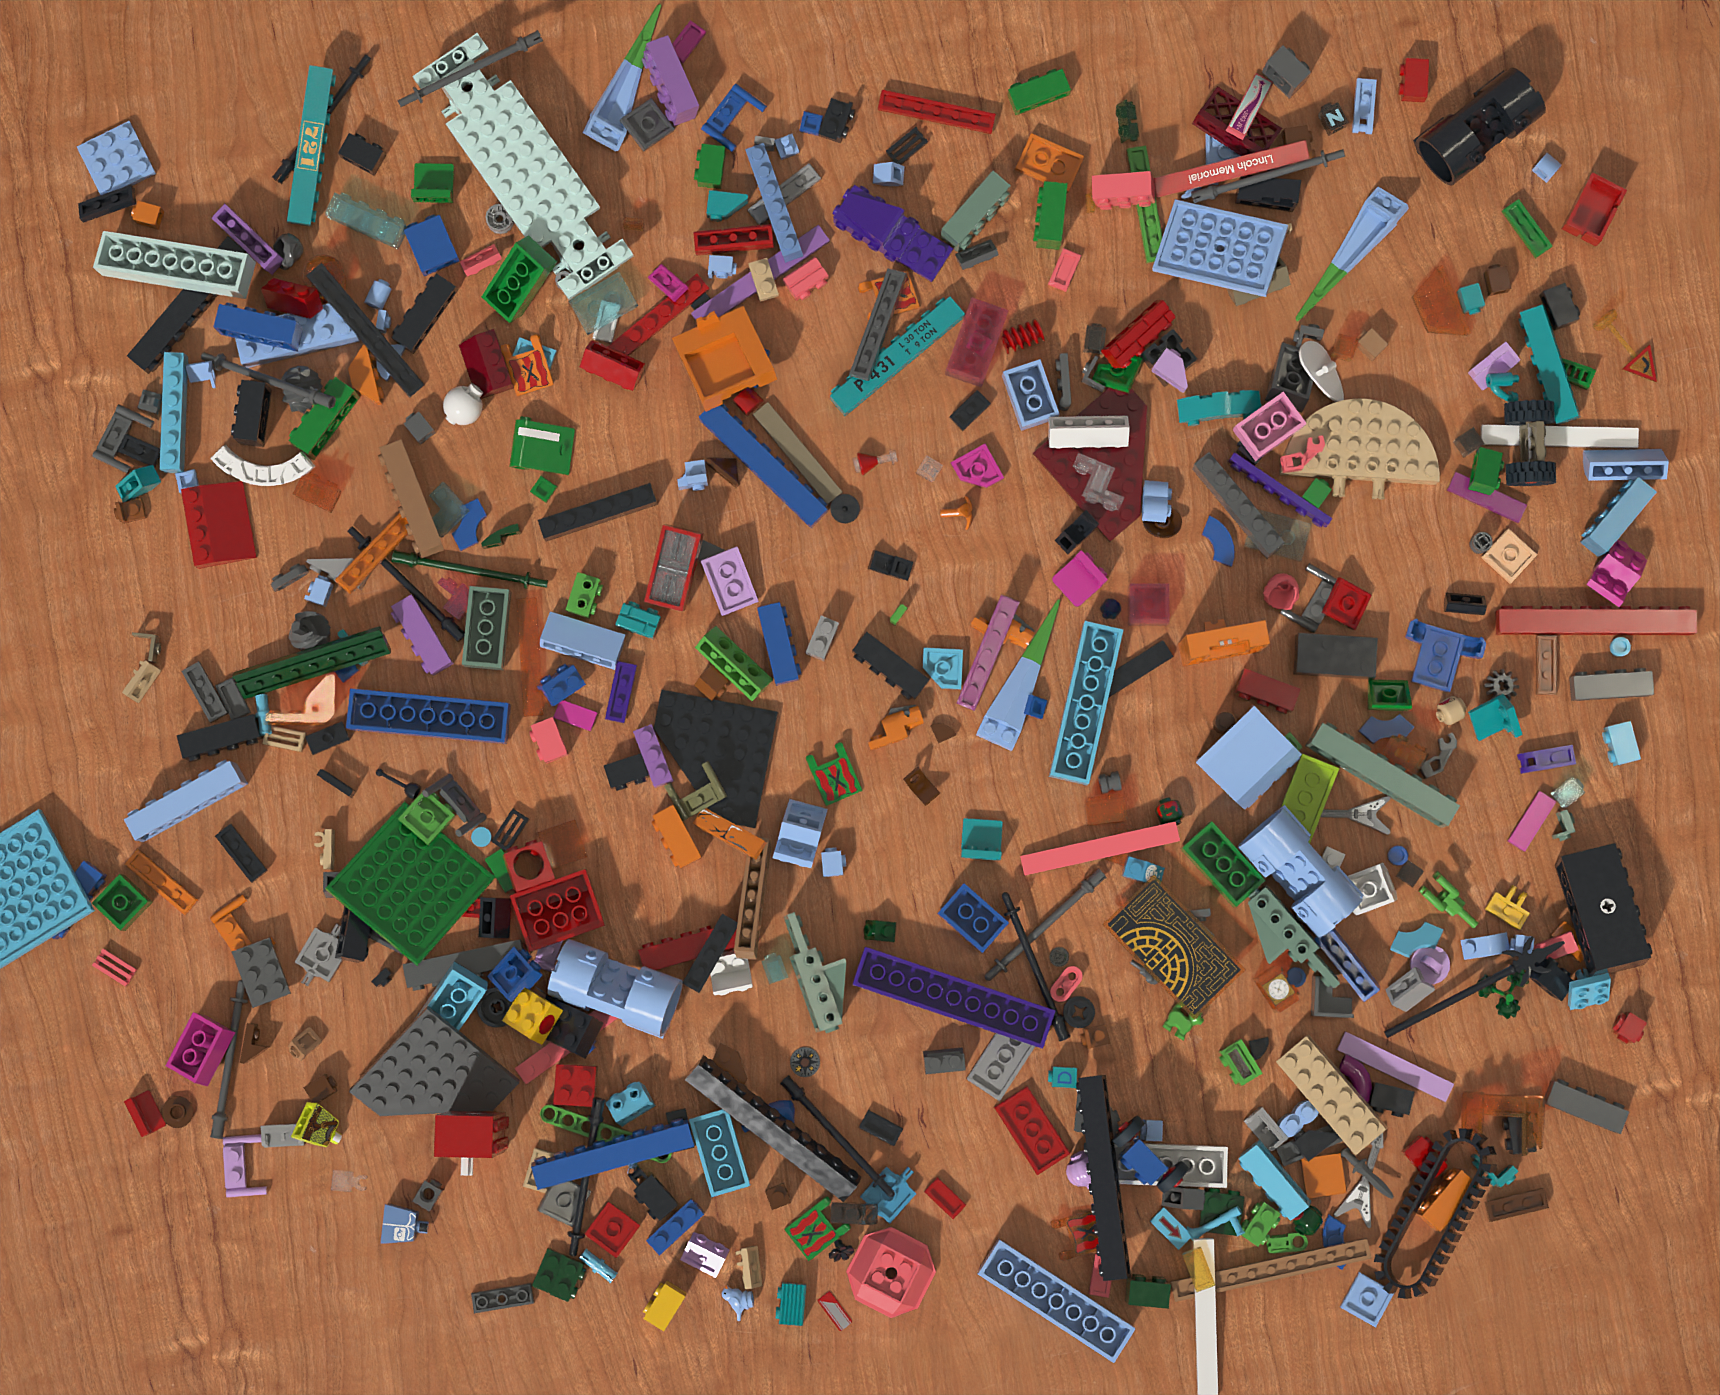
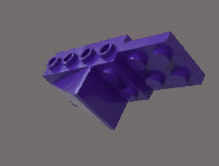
(890, 232)

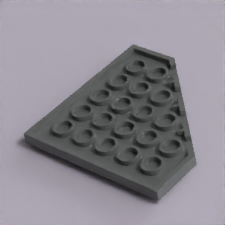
(433, 1072)

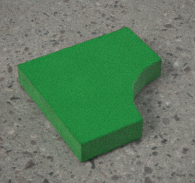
(1117, 377)

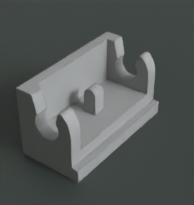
(1265, 1129)
(279, 1136)

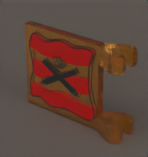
(1080, 1233)

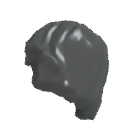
(289, 249)

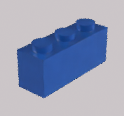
(675, 1226)

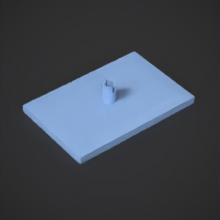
(1220, 248)

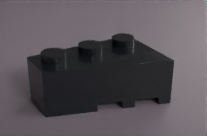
(1270, 194)

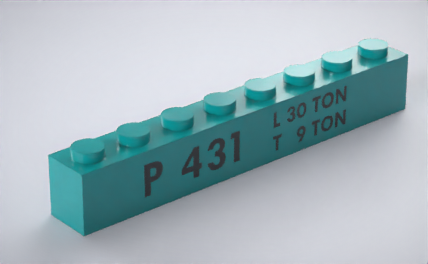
(899, 354)

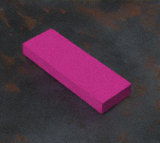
(1531, 821)

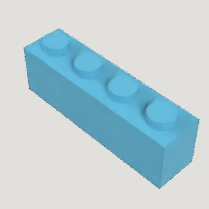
(1274, 1180)

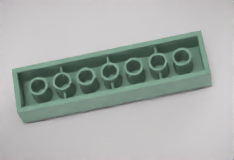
(1382, 775)

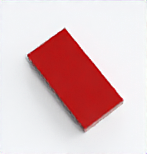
(945, 1198)

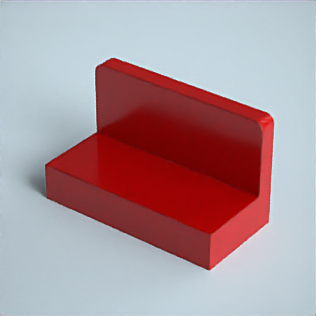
(145, 1113)

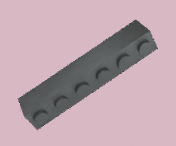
(1238, 505)
(474, 960)

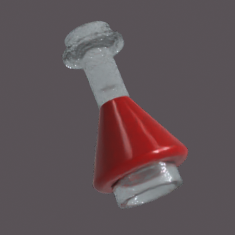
(864, 462)

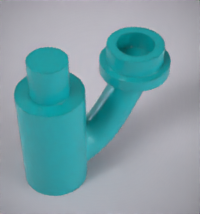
(1497, 380)

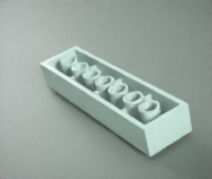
(174, 264)

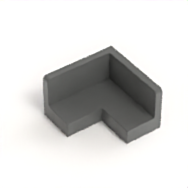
(1325, 1005)

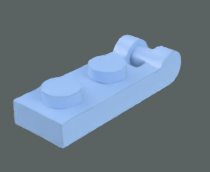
(1364, 105)

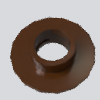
(187, 1114)

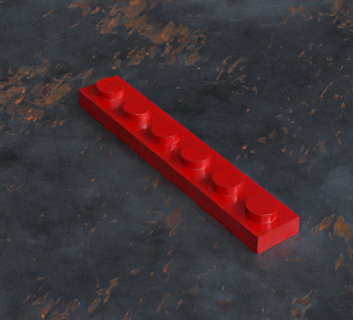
(936, 111)
(659, 317)

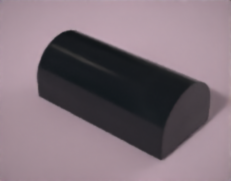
(1465, 603)

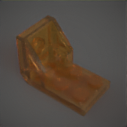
(321, 697)

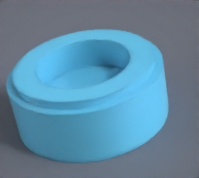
(1620, 646)
(481, 837)

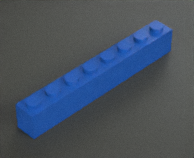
(764, 465)
(612, 1154)

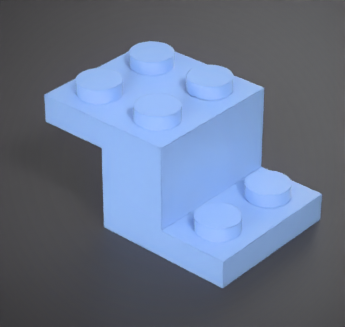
(800, 833)

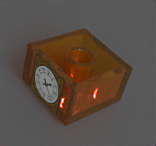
(1276, 988)

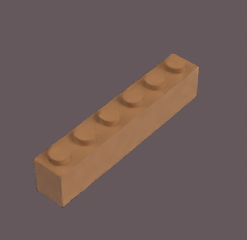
(411, 498)

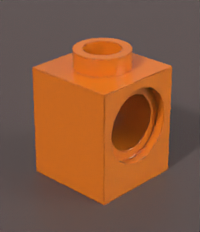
(147, 215)

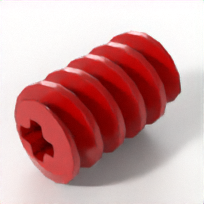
(1022, 335)

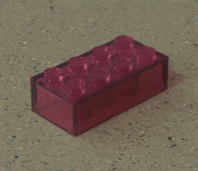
(976, 342)

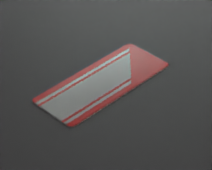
(834, 1311)

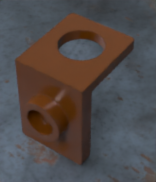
(921, 786)

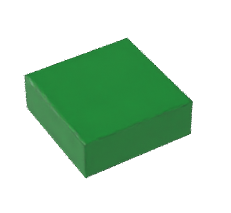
(543, 489)

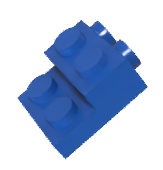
(515, 973)

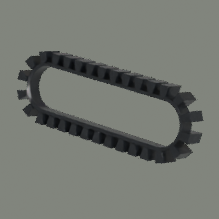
(1403, 1225)

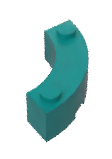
(1218, 406)

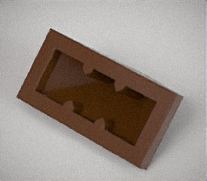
(725, 468)

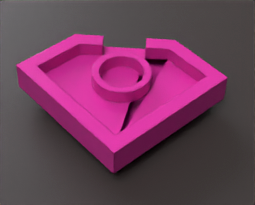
(978, 467)

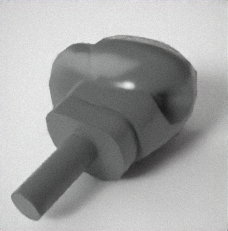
(1149, 978)

